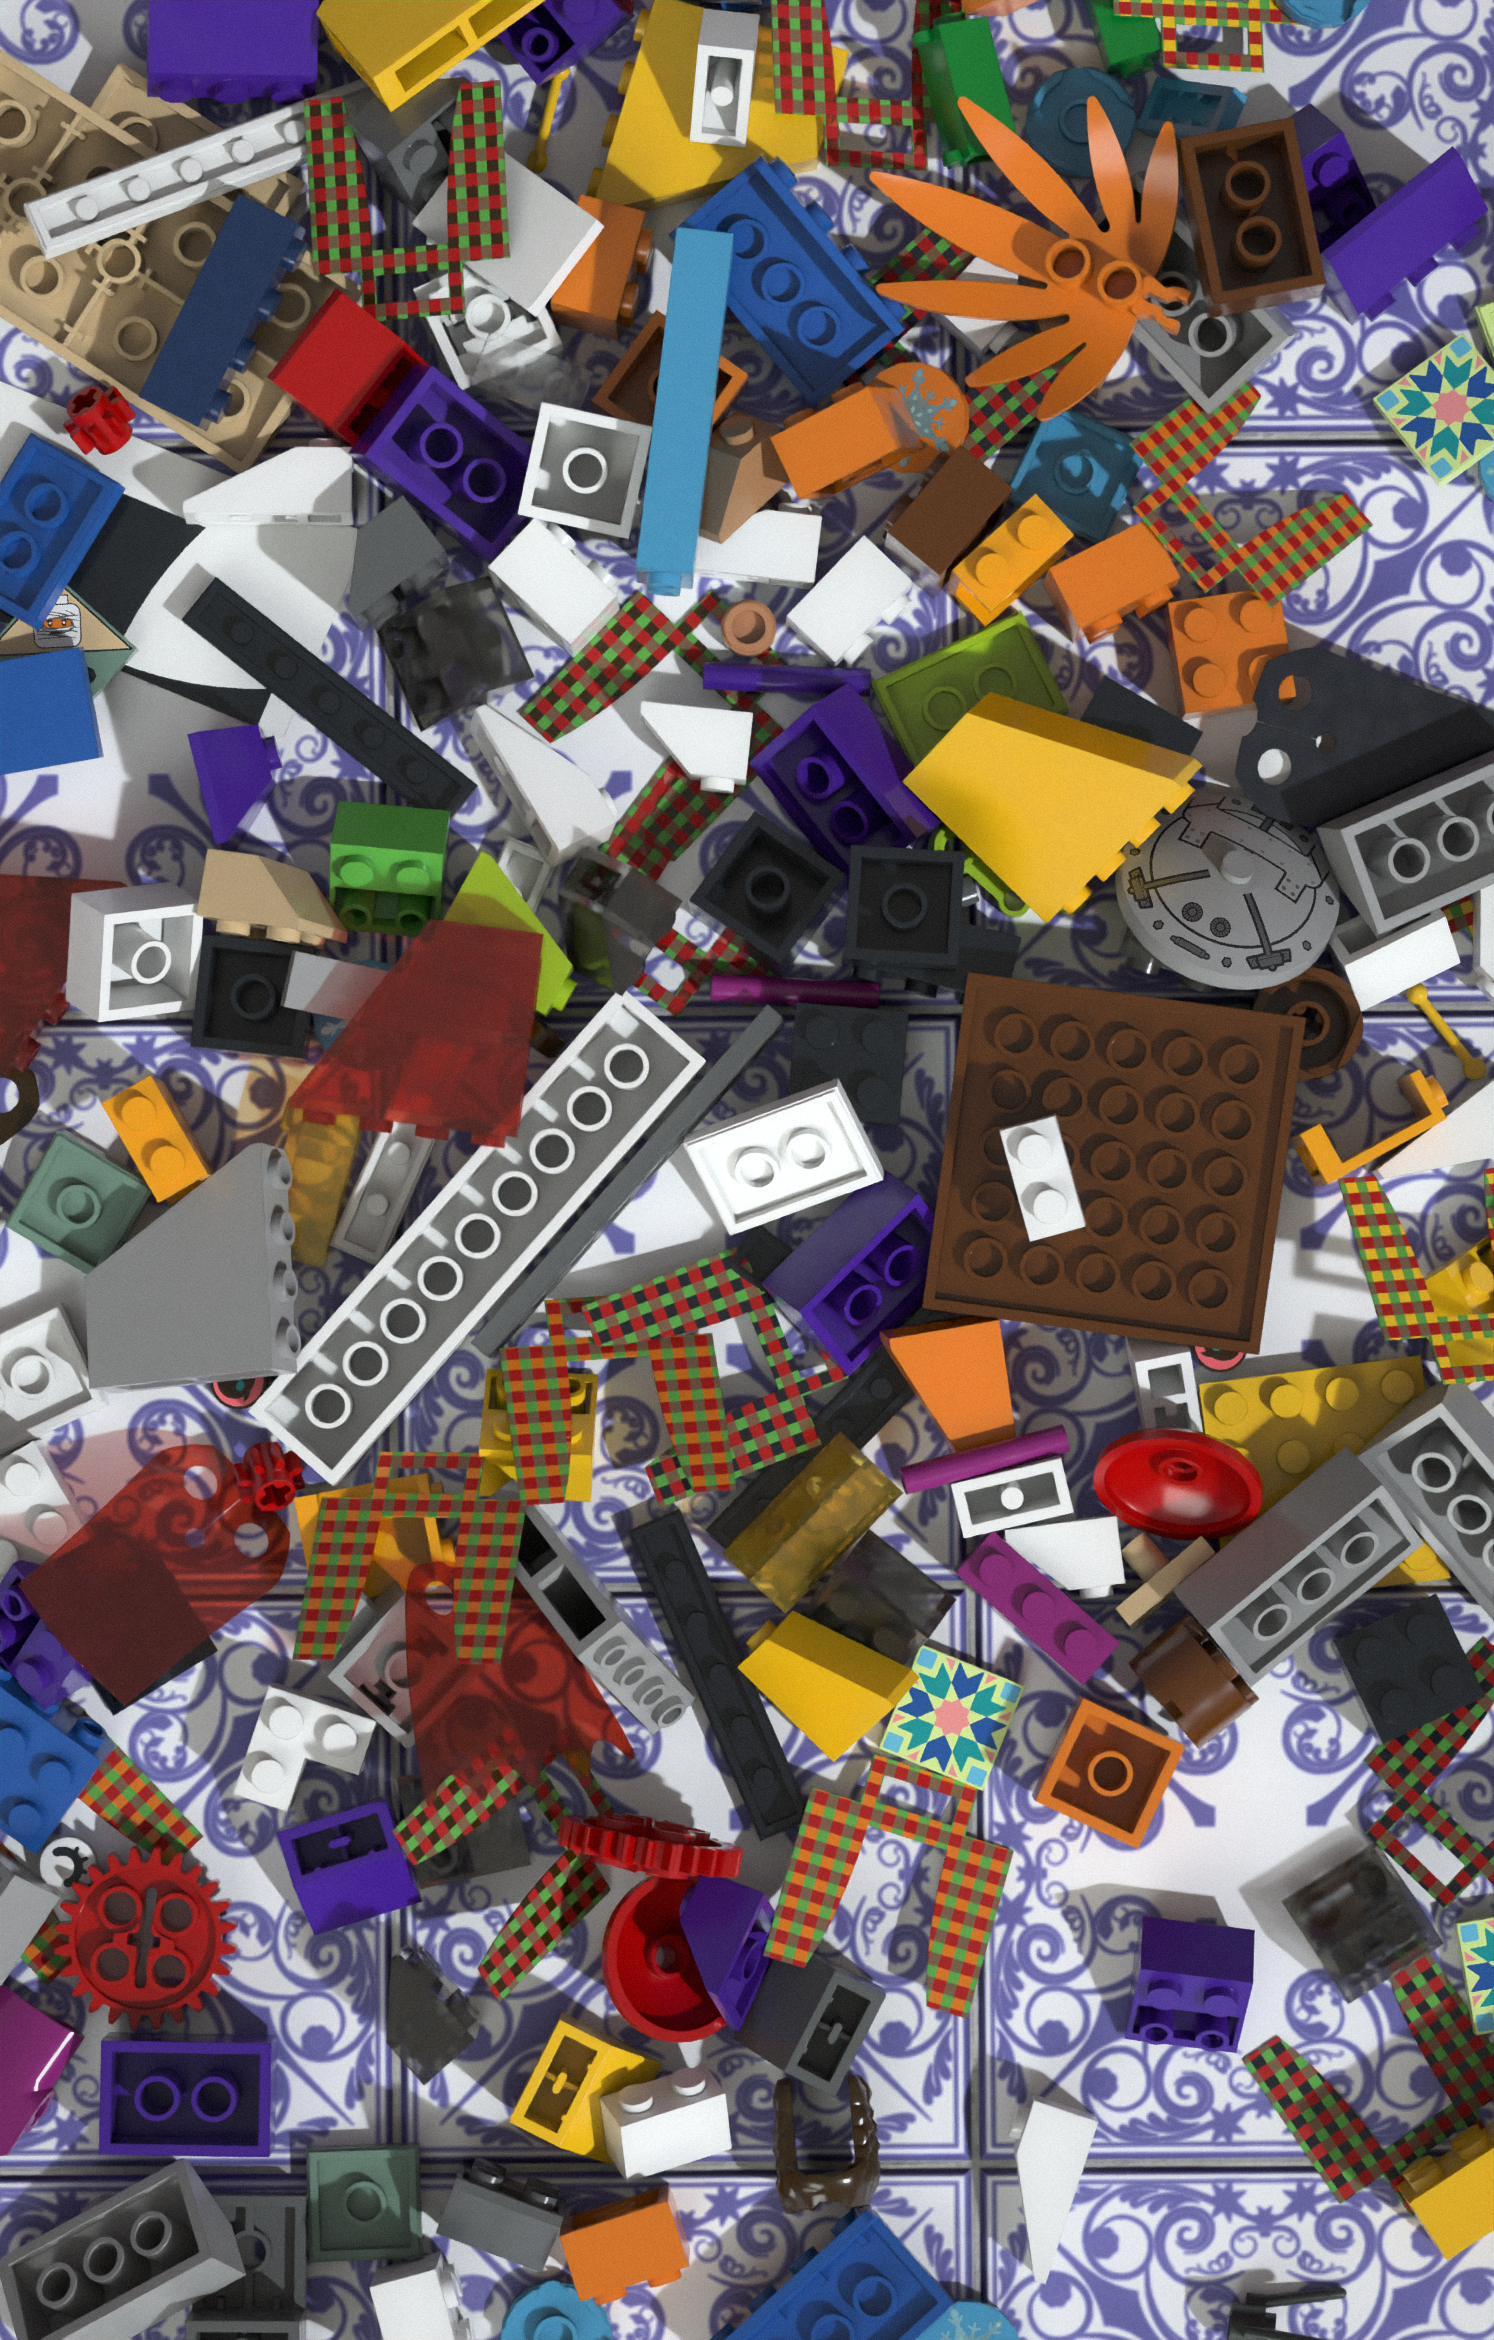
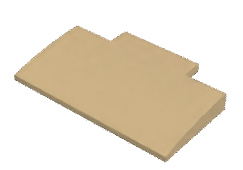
(121, 295)

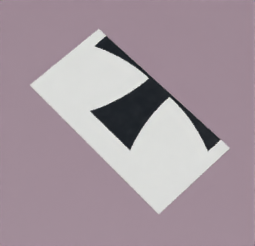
(155, 566)

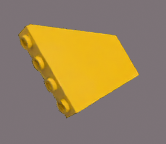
(411, 43)
(650, 142)
(1048, 796)

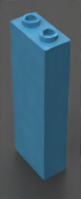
(684, 410)

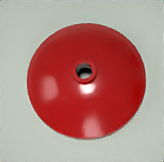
(1178, 1483)
(654, 1999)

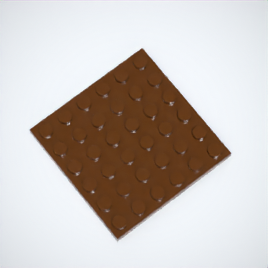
(1172, 1145)

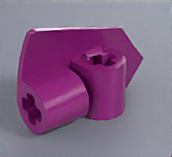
(32, 2058)

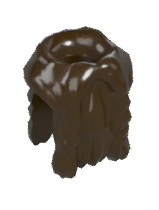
(849, 2186)

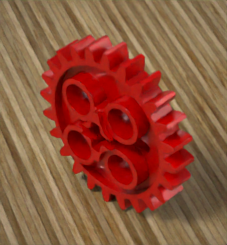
(650, 1846)
(96, 1930)

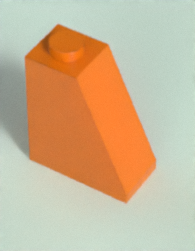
(957, 1377)

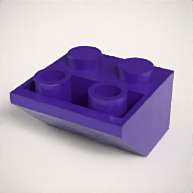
(561, 34)
(1332, 177)
(30, 1647)
(348, 1865)
(1190, 1984)

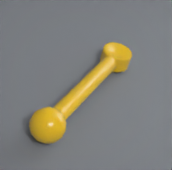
(538, 158)
(1472, 1067)

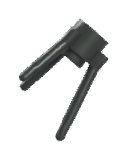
(1252, 2321)

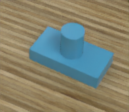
(1190, 107)

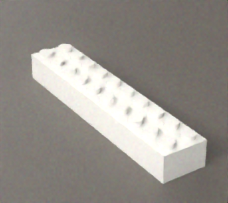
(477, 1238)

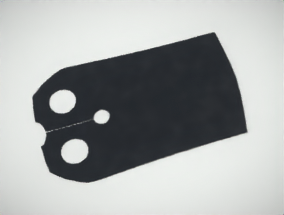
(1382, 730)

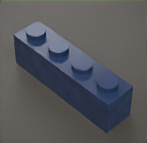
(224, 312)

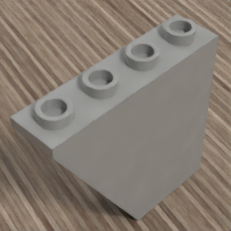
(201, 1286)
(594, 1621)

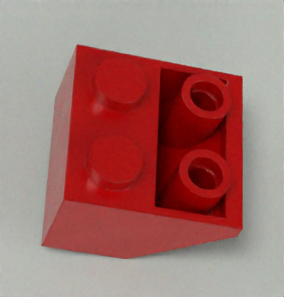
(343, 368)

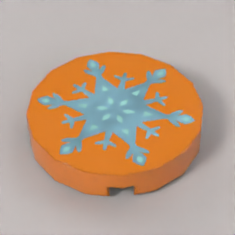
(935, 408)

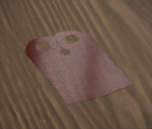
(130, 1588)

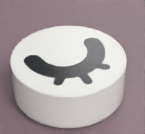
(67, 1861)

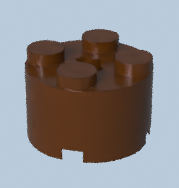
(1332, 1012)
(1193, 1681)

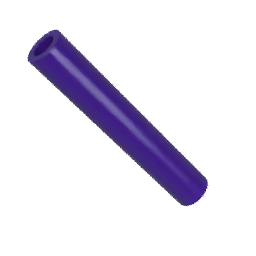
(783, 678)

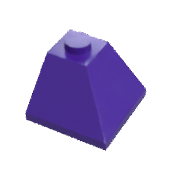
(234, 778)
(728, 1937)

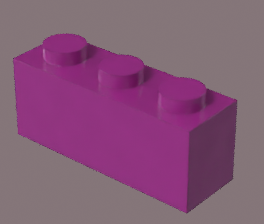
(1036, 1607)

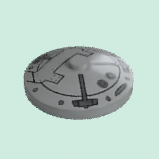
(1229, 894)

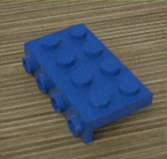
(795, 281)
(42, 1762)
(851, 2290)

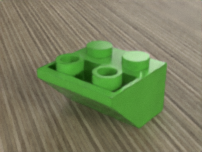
(388, 867)

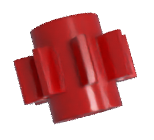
(99, 420)
(269, 1476)

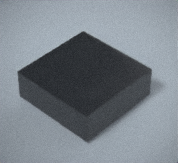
(764, 1254)

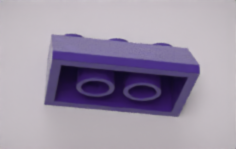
(232, 50)
(1403, 239)
(844, 780)
(858, 1271)

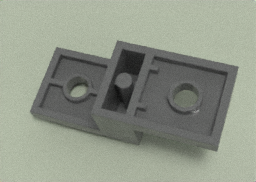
(272, 2294)

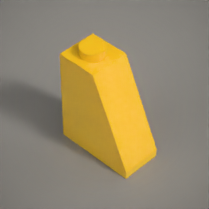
(824, 1680)

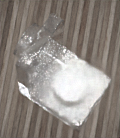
(530, 374)

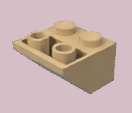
(266, 901)

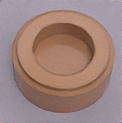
(748, 628)

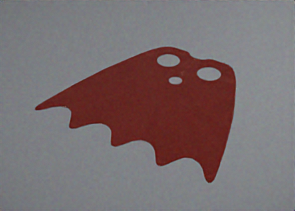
(500, 1713)

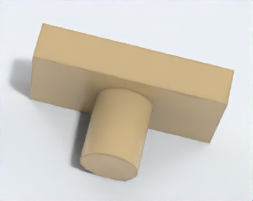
(1158, 1575)

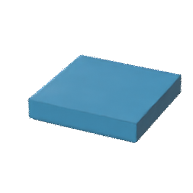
(1078, 472)

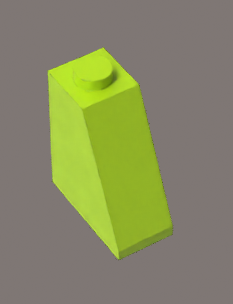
(492, 901)

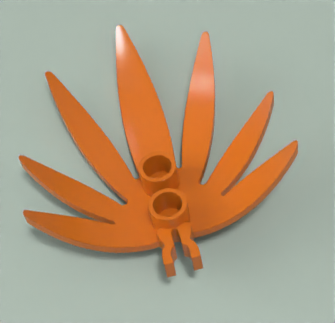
(1089, 276)

